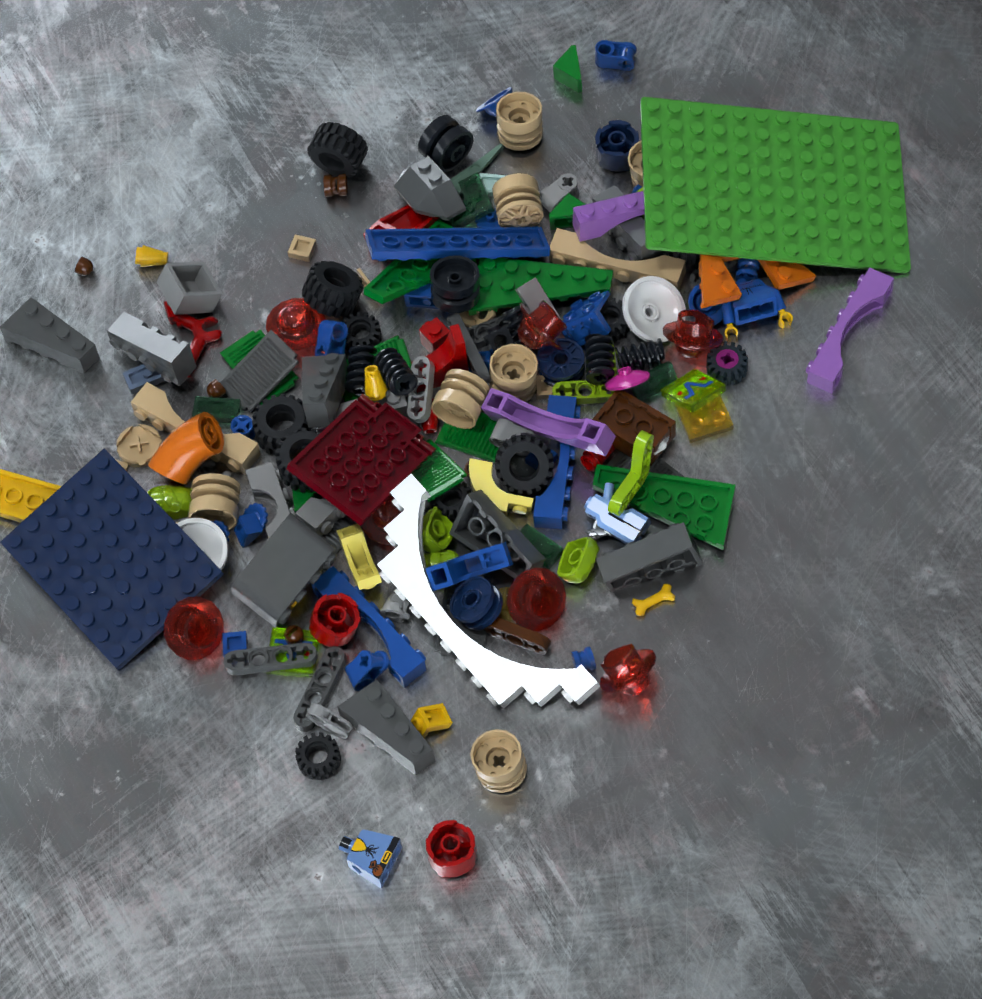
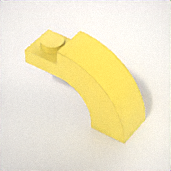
(481, 479)
(358, 557)

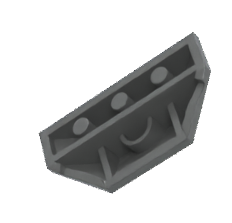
(429, 190)

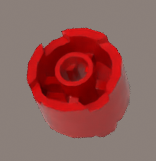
(332, 632)
(456, 861)

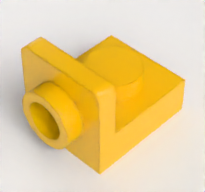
(431, 719)

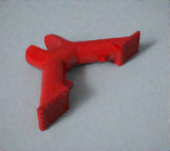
(197, 327)

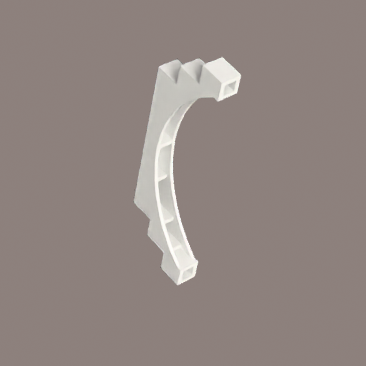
(499, 676)

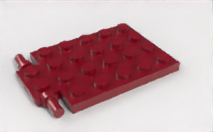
(362, 457)

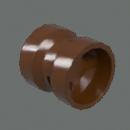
(330, 185)

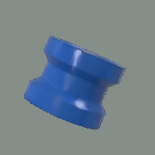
(747, 269)
(243, 423)
(585, 658)

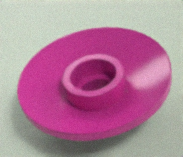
(627, 378)

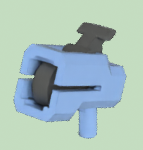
(624, 527)

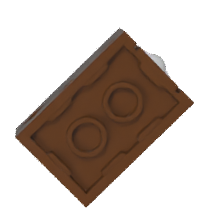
(628, 416)

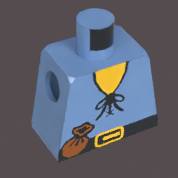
(371, 855)

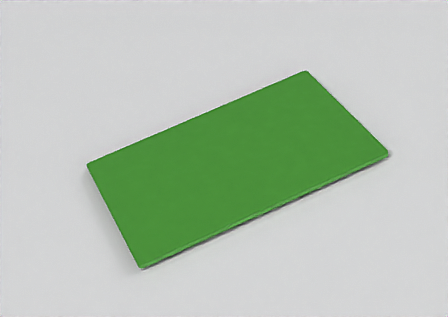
(773, 185)

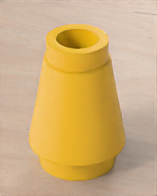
(149, 256)
(374, 384)

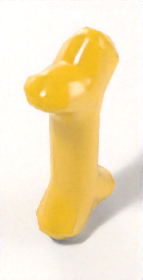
(664, 594)

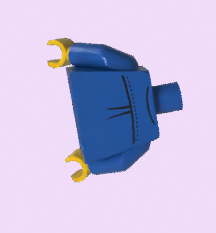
(755, 303)

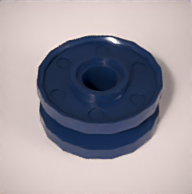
(570, 355)
(476, 603)

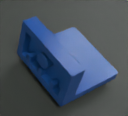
(586, 318)

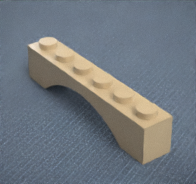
(568, 250)
(152, 405)

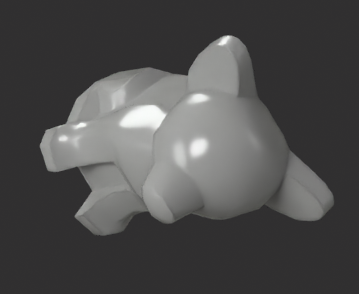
(395, 608)

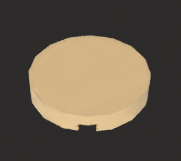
(138, 445)

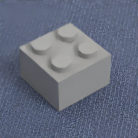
(189, 287)

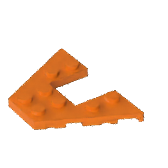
(719, 286)

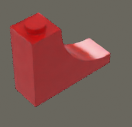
(447, 357)

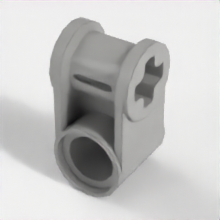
(554, 193)
(504, 430)

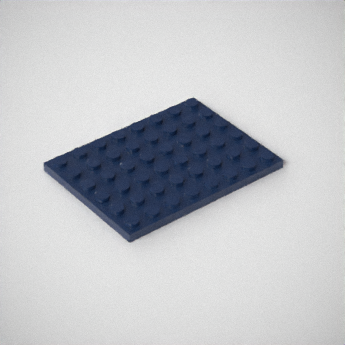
(110, 558)

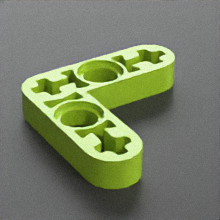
(597, 395)
(638, 473)

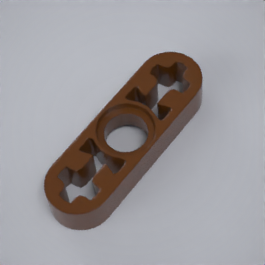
(519, 636)

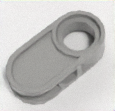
(329, 720)

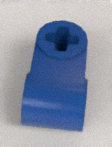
(613, 55)
(331, 337)
(366, 668)

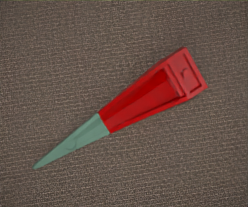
(408, 219)

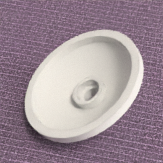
(656, 297)
(208, 538)

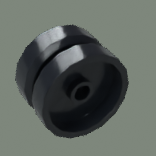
(445, 142)
(455, 284)

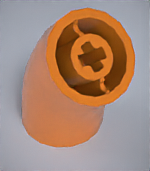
(188, 448)

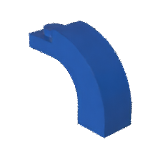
(468, 566)

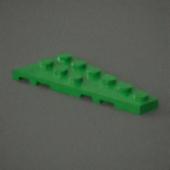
(402, 276)
(503, 276)
(676, 499)

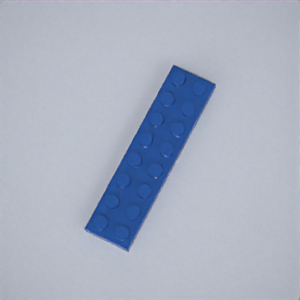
(465, 242)

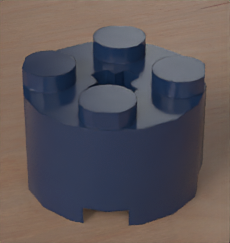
(614, 144)

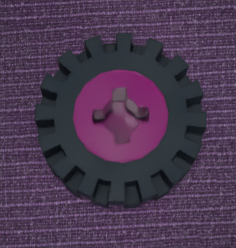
(733, 369)

